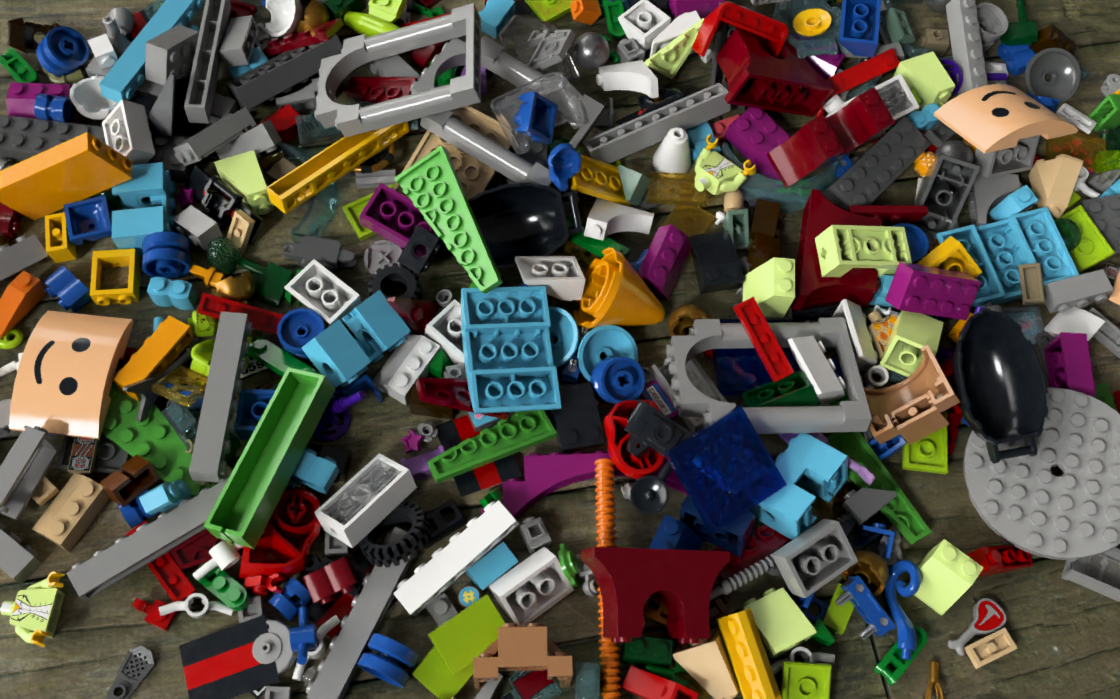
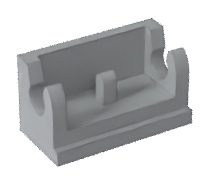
(1102, 181)

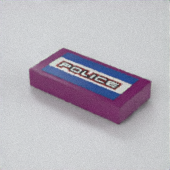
(654, 392)

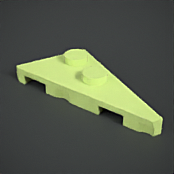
(672, 56)

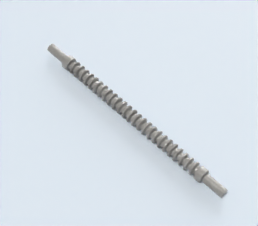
(725, 587)

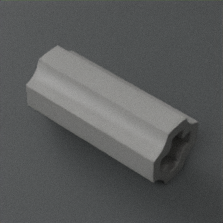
(372, 180)

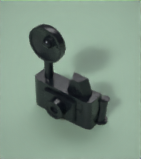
(655, 433)

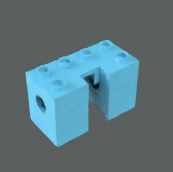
(146, 206)
(345, 358)
(812, 467)

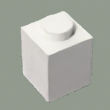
(103, 51)

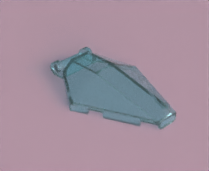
(809, 45)

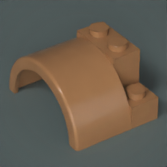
(913, 405)
(522, 651)

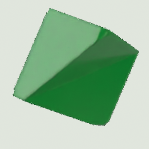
(438, 364)
(823, 636)

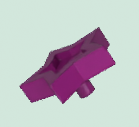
(185, 196)
(412, 441)

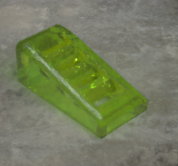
(1106, 161)

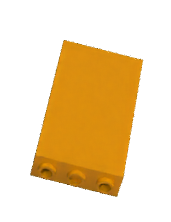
(62, 176)

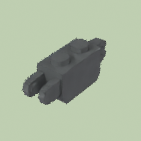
(325, 251)

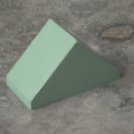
(633, 184)
(737, 224)

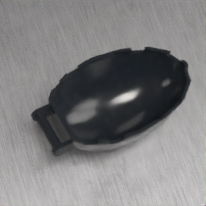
(524, 220)
(1000, 384)

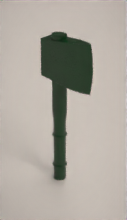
(1020, 32)
(271, 282)

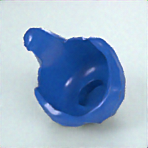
(563, 164)

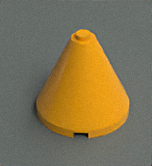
(616, 295)

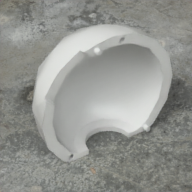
(284, 17)
(88, 99)

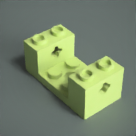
(846, 248)

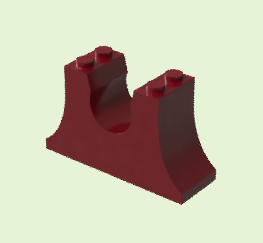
(770, 82)
(831, 138)
(810, 287)
(676, 576)

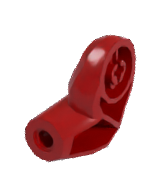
(618, 440)
(286, 537)

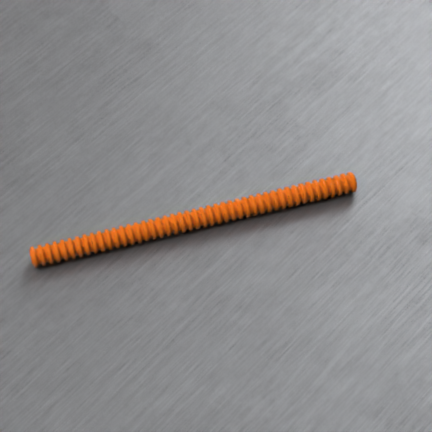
(606, 538)

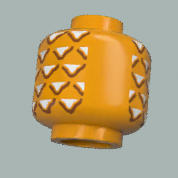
(923, 162)

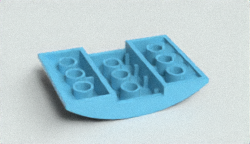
(1009, 243)
(508, 350)

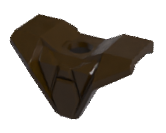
(22, 34)

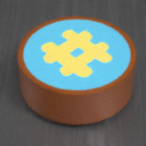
(468, 595)

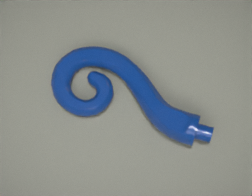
(906, 632)

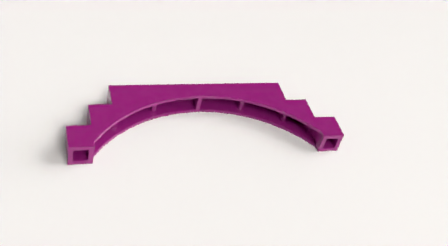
(554, 471)

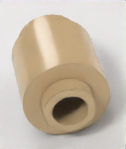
(733, 201)

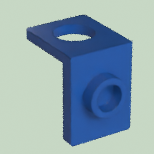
(360, 385)
(880, 528)
(803, 604)

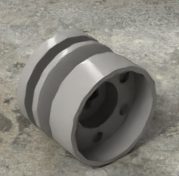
(992, 23)

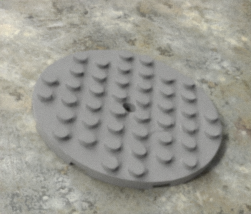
(1050, 513)

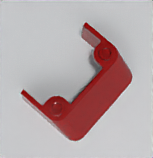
(768, 31)

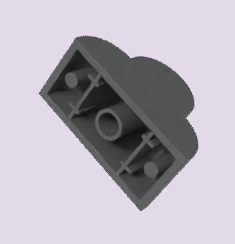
(944, 193)

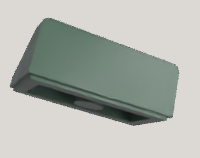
(898, 26)

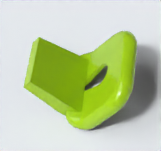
(202, 355)

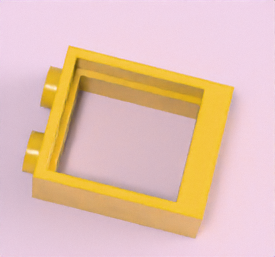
(115, 258)

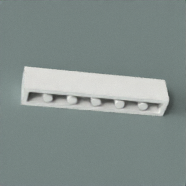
(455, 558)

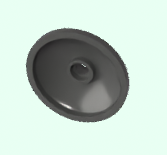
(1062, 72)

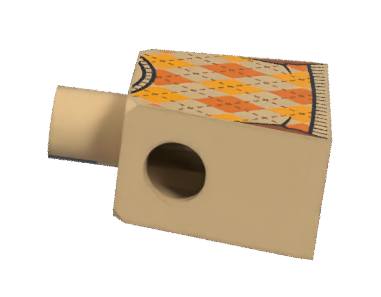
(880, 331)

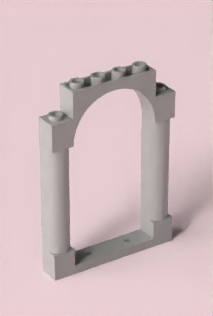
(362, 49)
(475, 143)
(711, 334)

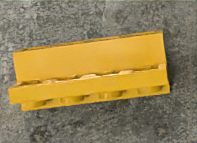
(748, 656)

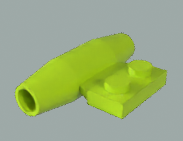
(380, 17)

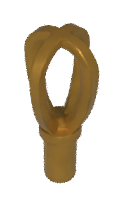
(934, 681)

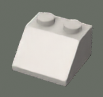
(643, 23)

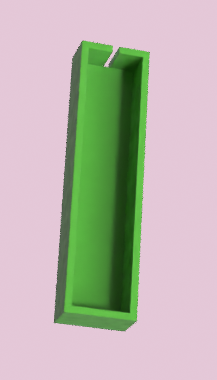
(270, 458)

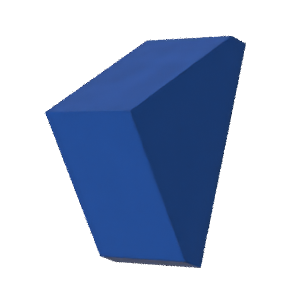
(888, 448)

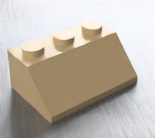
(72, 511)

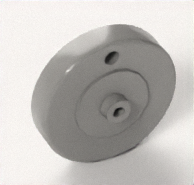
(277, 645)

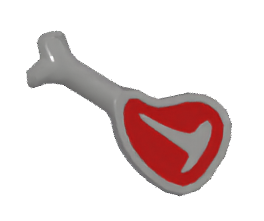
(987, 618)

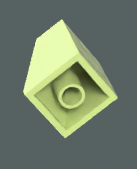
(927, 78)
(245, 178)
(771, 286)
(907, 337)
(945, 576)
(779, 622)

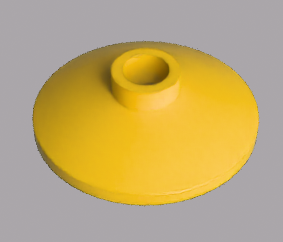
(812, 22)

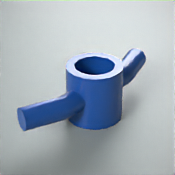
(303, 637)

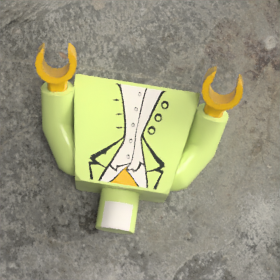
(717, 173)
(36, 609)

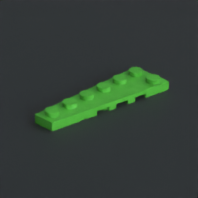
(503, 439)
(899, 510)

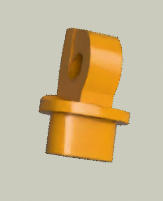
(209, 276)

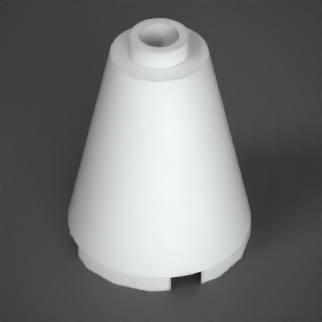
(673, 153)

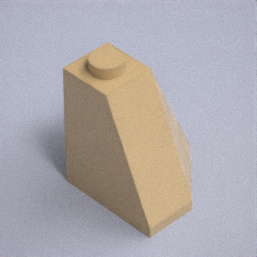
(1054, 182)
(709, 665)

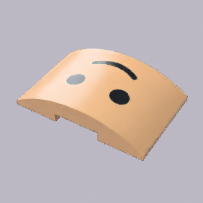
(999, 116)
(68, 373)

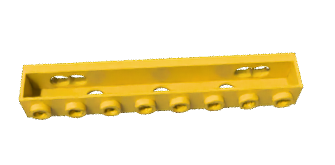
(330, 166)

